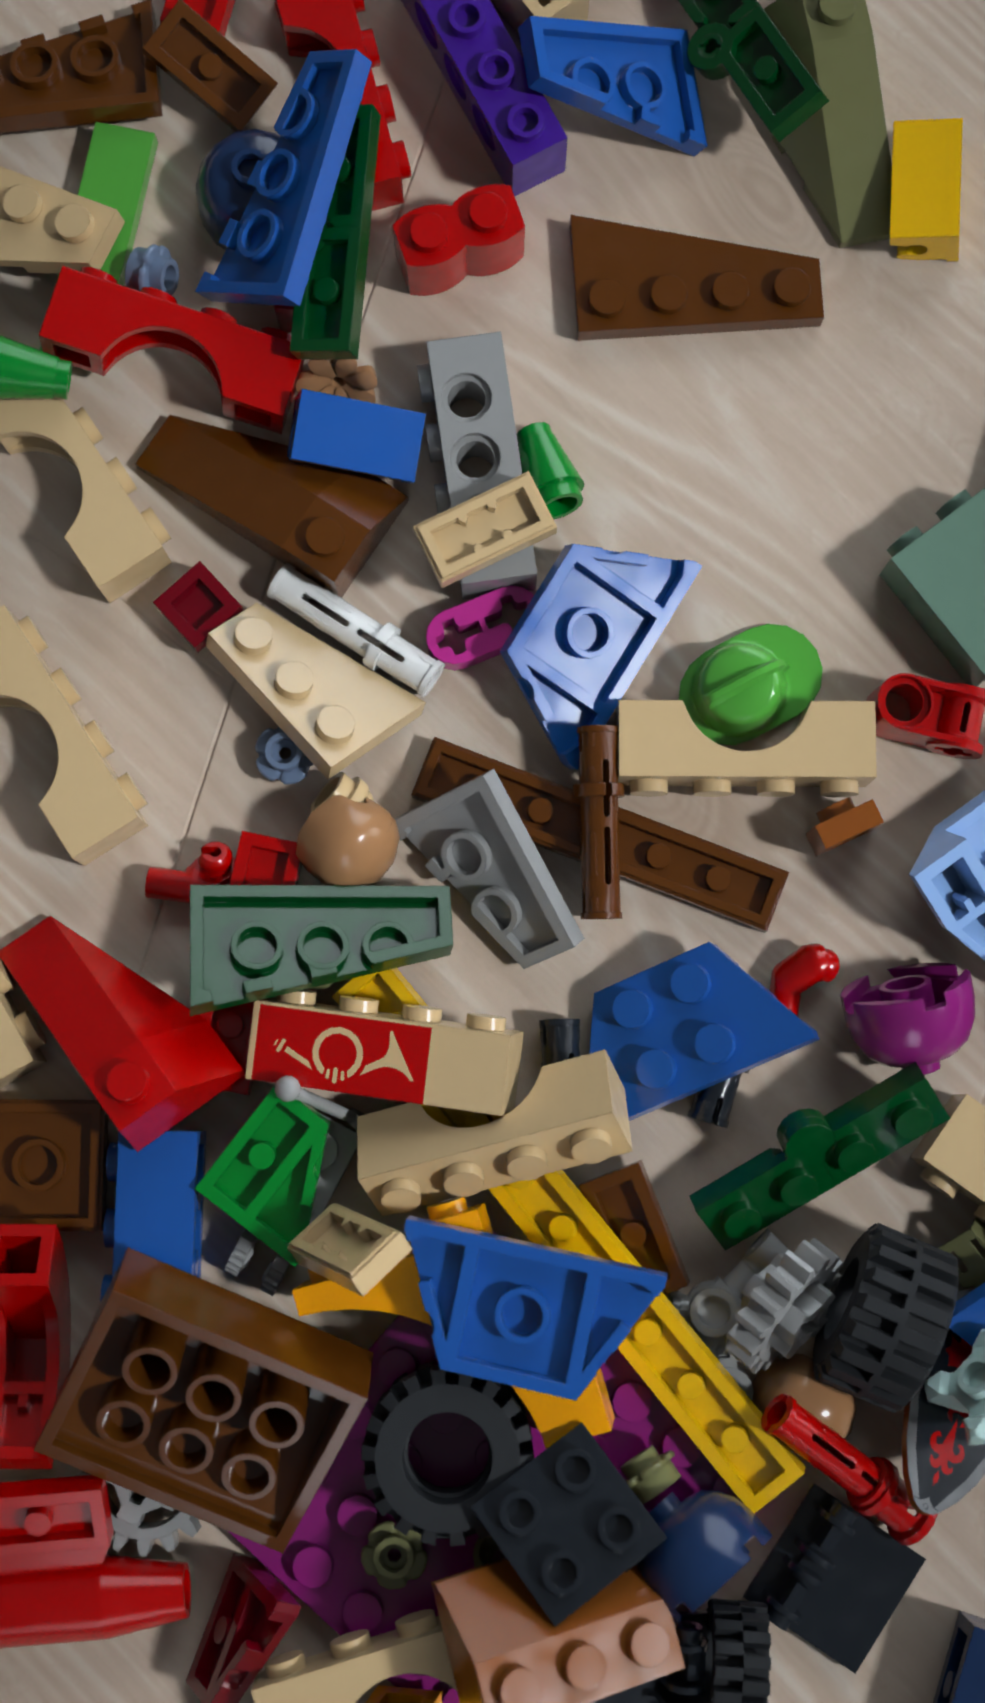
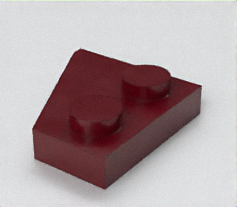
(241, 1631)

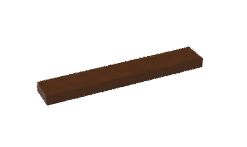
(649, 850)

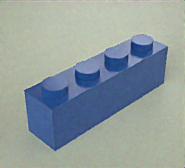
(157, 1200)

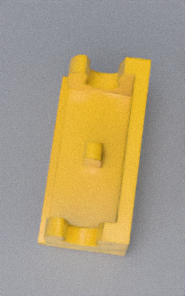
(926, 189)

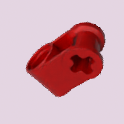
(942, 715)

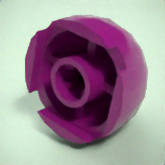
(911, 1018)

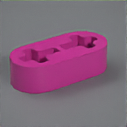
(473, 615)

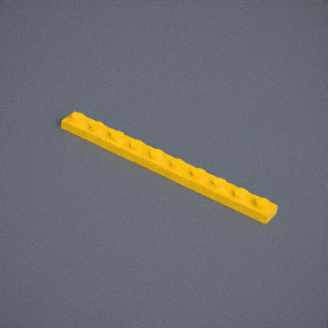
(661, 1342)

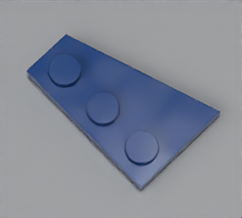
(618, 74)

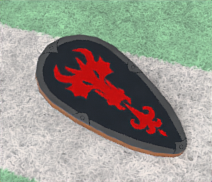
(934, 1443)

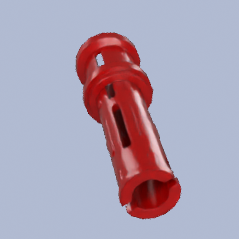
(870, 1483)

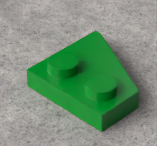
(271, 1172)

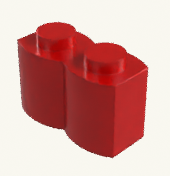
(471, 237)

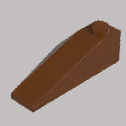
(295, 511)

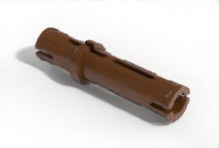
(599, 821)

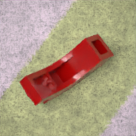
(32, 1338)

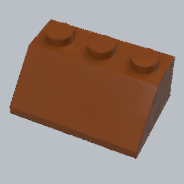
(512, 1653)

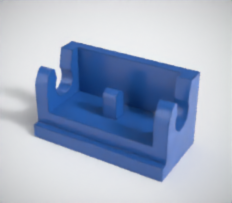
(355, 435)

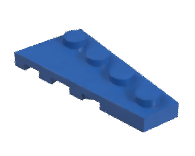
(293, 185)

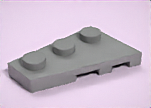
(491, 860)

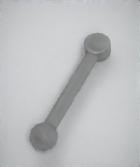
(289, 1089)

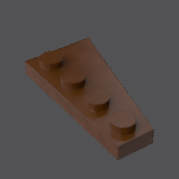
(82, 75)
(679, 284)

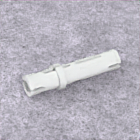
(295, 591)

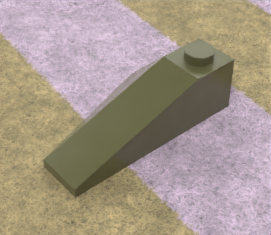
(845, 144)

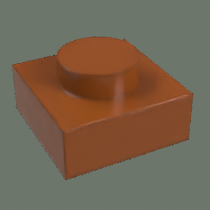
(842, 824)

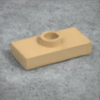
(485, 529)
(349, 1248)

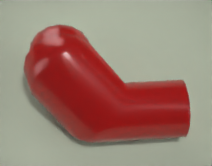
(210, 868)
(801, 971)

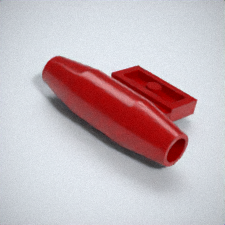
(57, 1570)

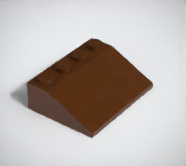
(207, 1401)

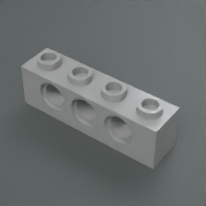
(474, 370)

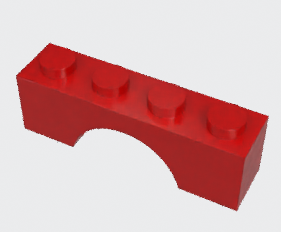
(335, 26)
(102, 322)

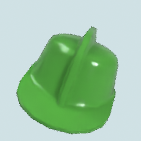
(751, 683)

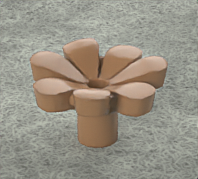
(339, 378)

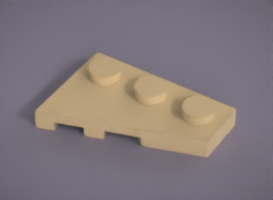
(52, 227)
(310, 689)

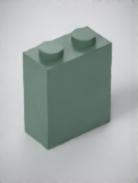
(943, 582)

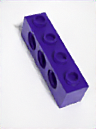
(493, 89)

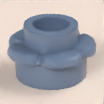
(152, 268)
(272, 765)

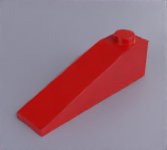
(120, 1032)

